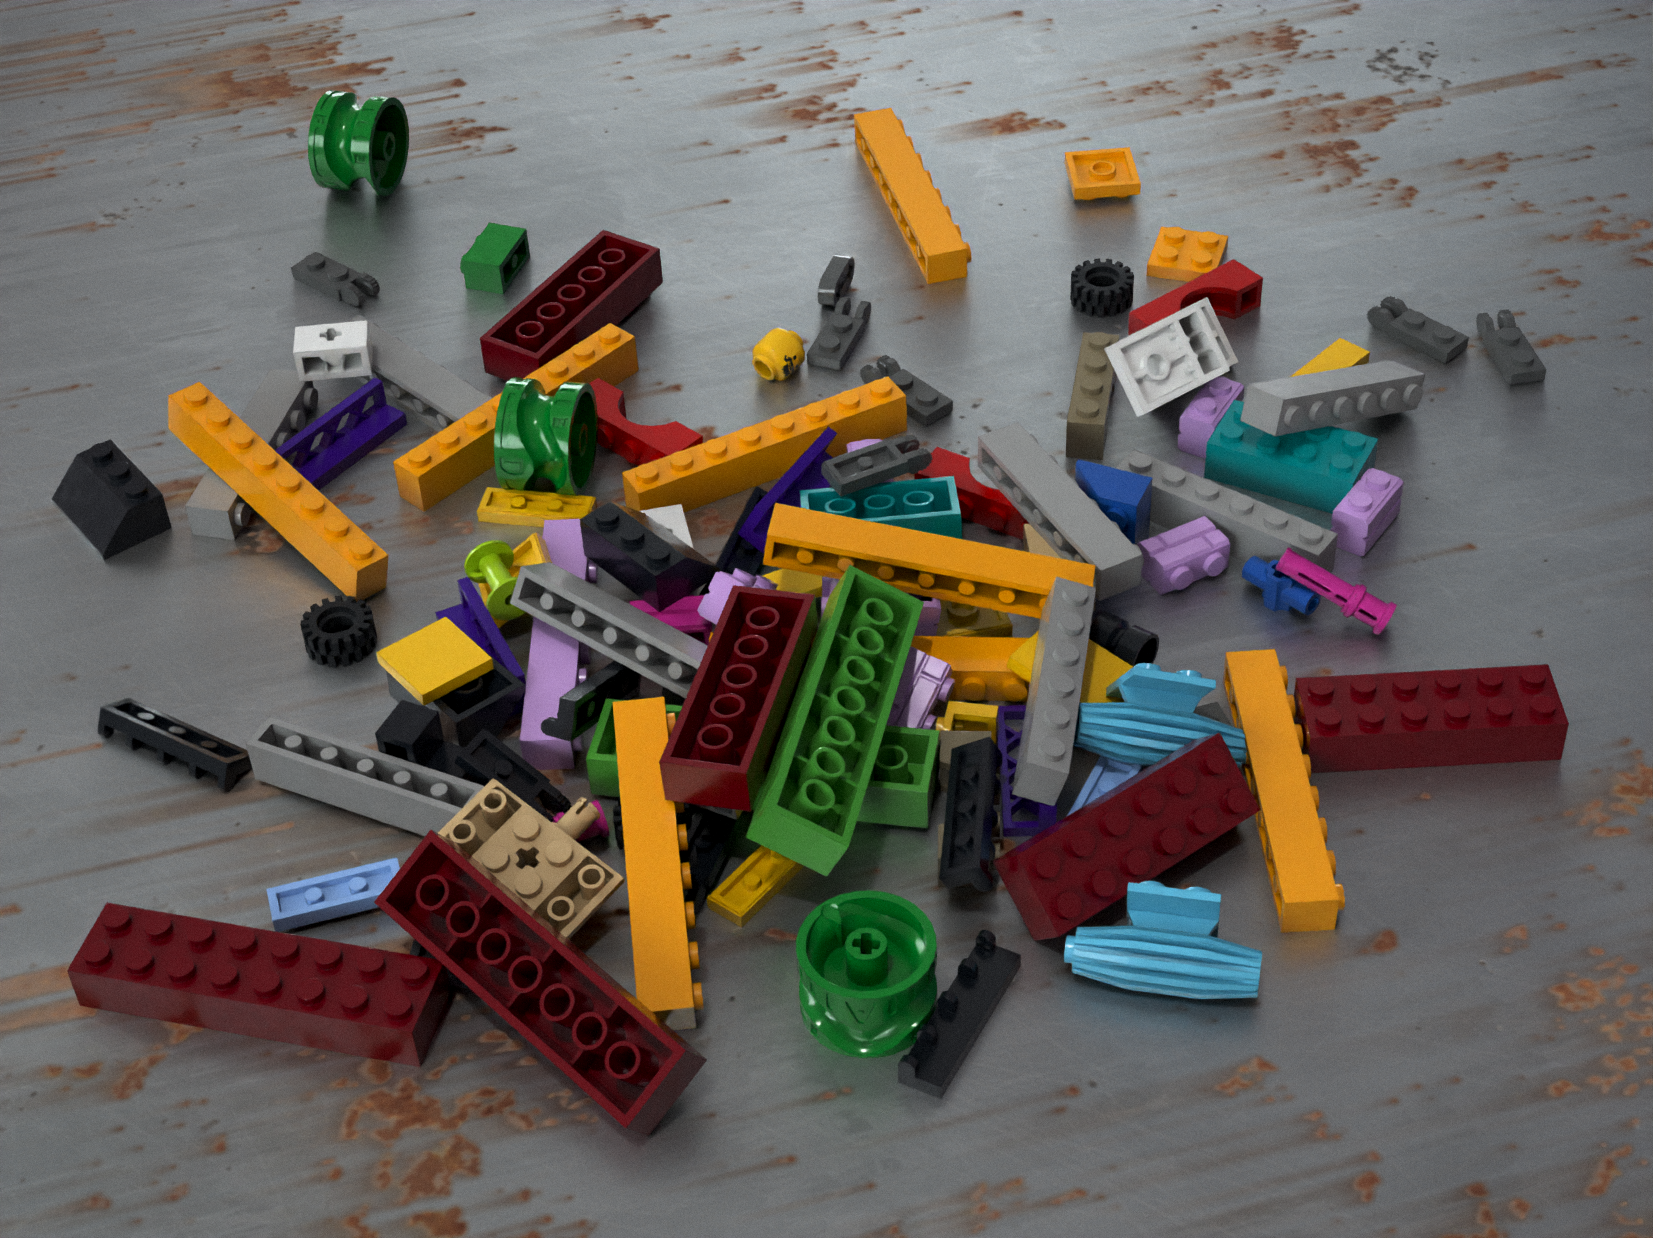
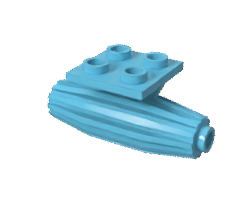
(1152, 718)
(1167, 947)

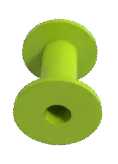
(490, 565)

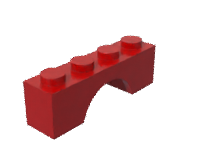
(1230, 289)
(634, 441)
(976, 501)

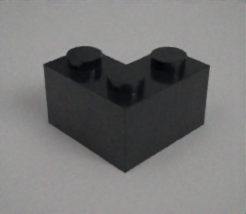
(416, 736)

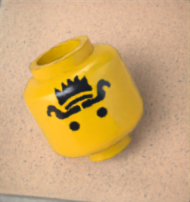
(778, 354)

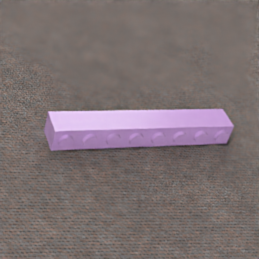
(555, 659)

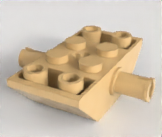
(536, 856)

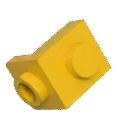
(969, 717)

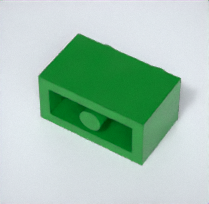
(495, 258)

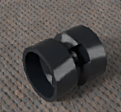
(1128, 643)

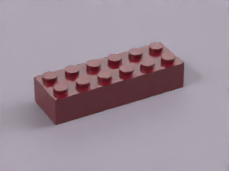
(577, 300)
(739, 699)
(1430, 718)
(1126, 837)

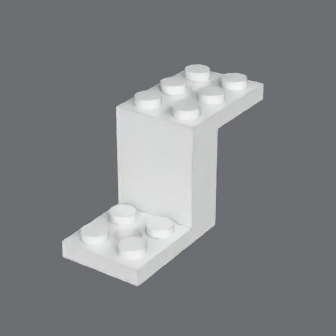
(1171, 357)

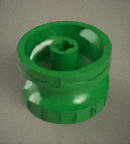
(358, 142)
(545, 436)
(866, 973)

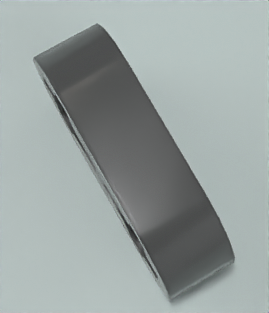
(836, 280)

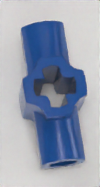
(1278, 589)

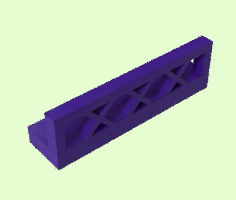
(351, 443)
(803, 475)
(478, 625)
(1045, 813)

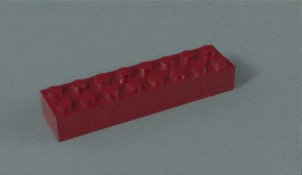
(261, 983)
(541, 983)

